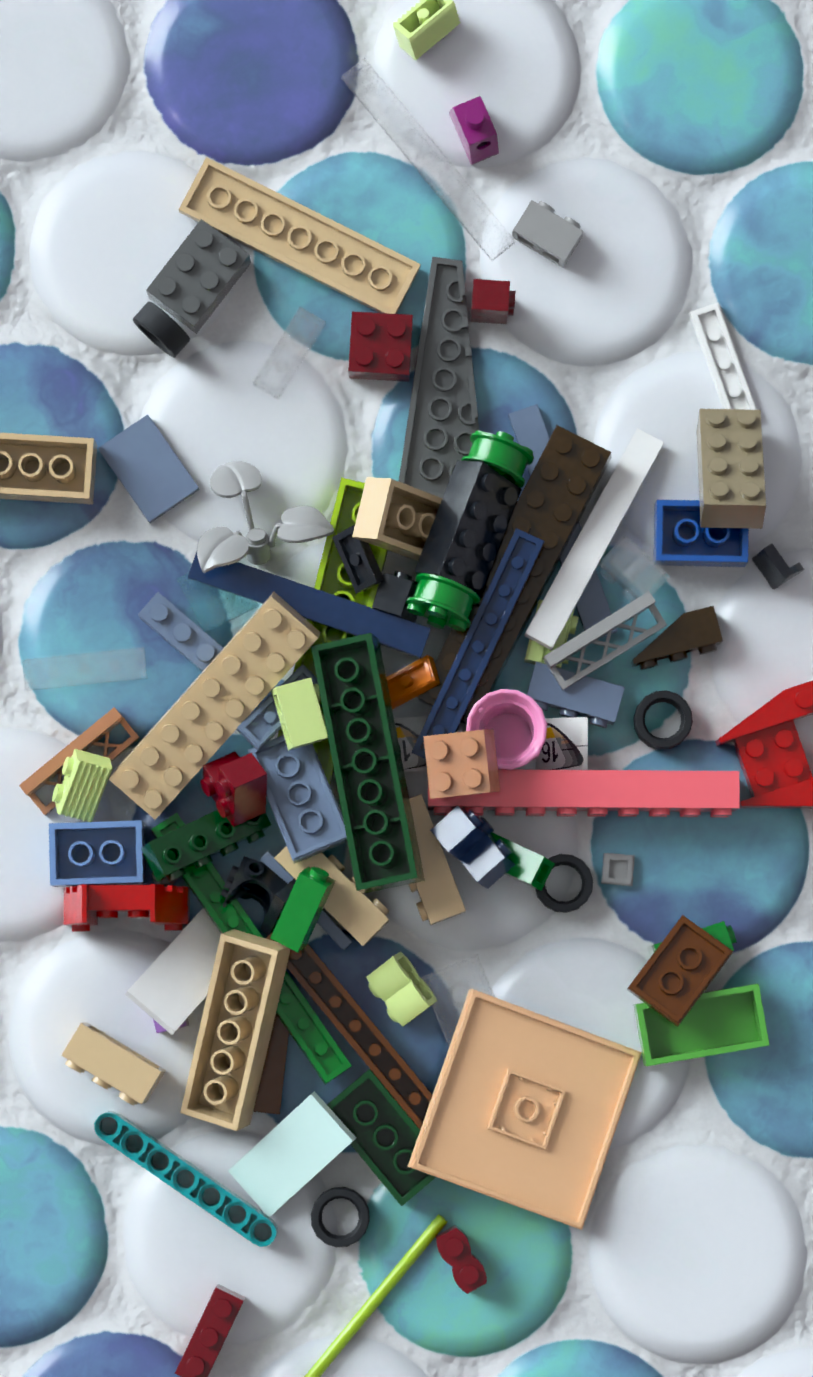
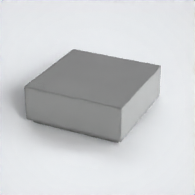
(617, 869)

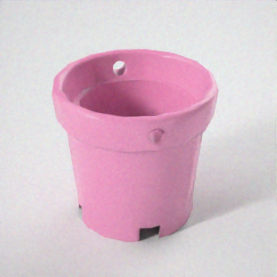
(516, 723)

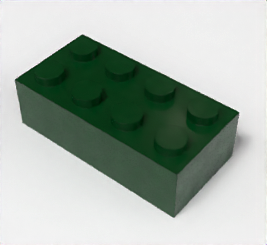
(382, 1135)

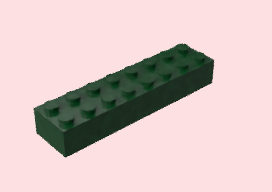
(367, 763)

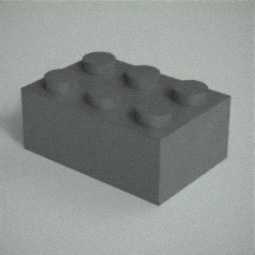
(198, 276)

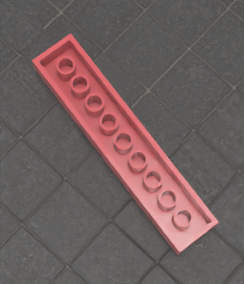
(603, 792)

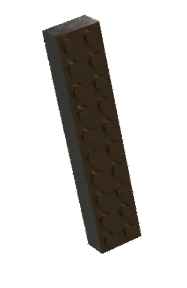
(550, 511)

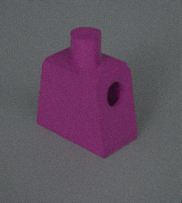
(474, 128)

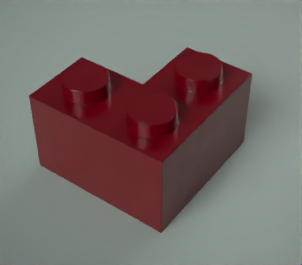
(236, 786)

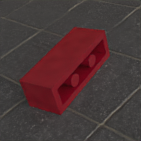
(210, 1333)

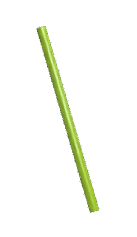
(377, 1297)

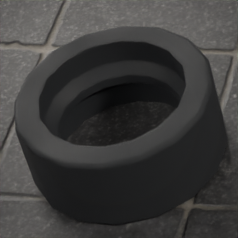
(161, 329)
(658, 697)
(586, 888)
(342, 1240)

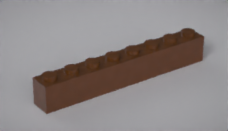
(360, 1032)

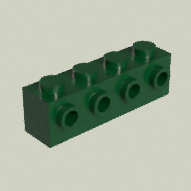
(198, 842)

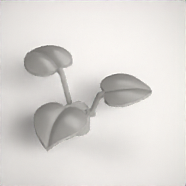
(223, 547)

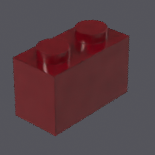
(492, 301)

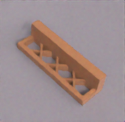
(83, 742)

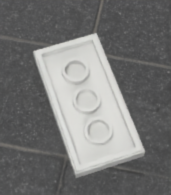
(180, 975)

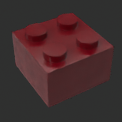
(380, 346)

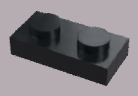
(358, 561)

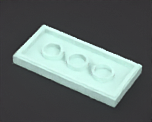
(292, 1154)

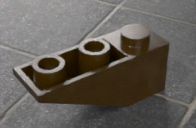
(689, 633)

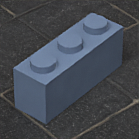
(180, 631)
(586, 697)

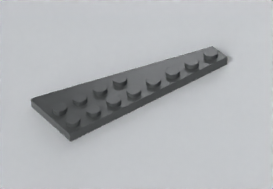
(443, 388)

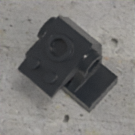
(264, 887)

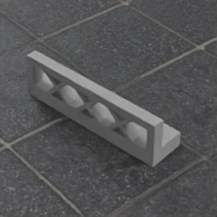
(599, 630)

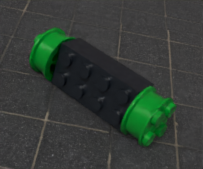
(469, 529)

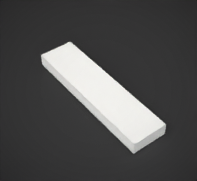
(722, 358)

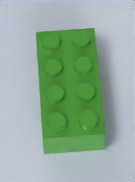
(715, 1025)

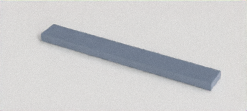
(531, 433)

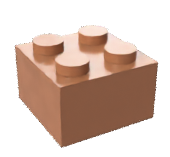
(461, 763)

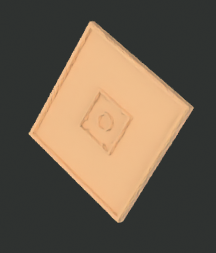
(525, 1109)

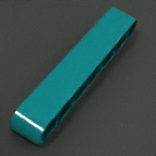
(170, 1177)

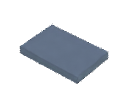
(148, 468)

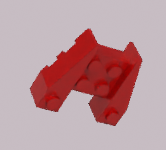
(773, 751)
(166, 905)

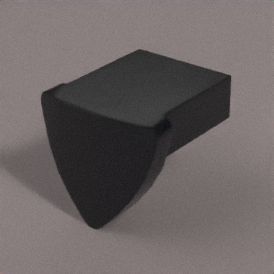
(774, 566)

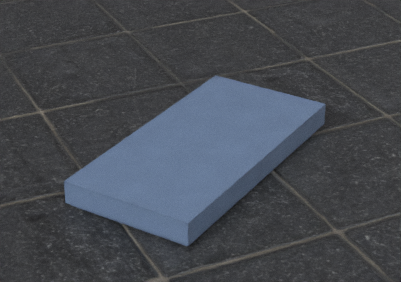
(301, 799)

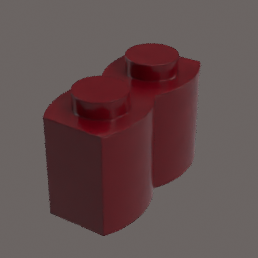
(466, 1267)

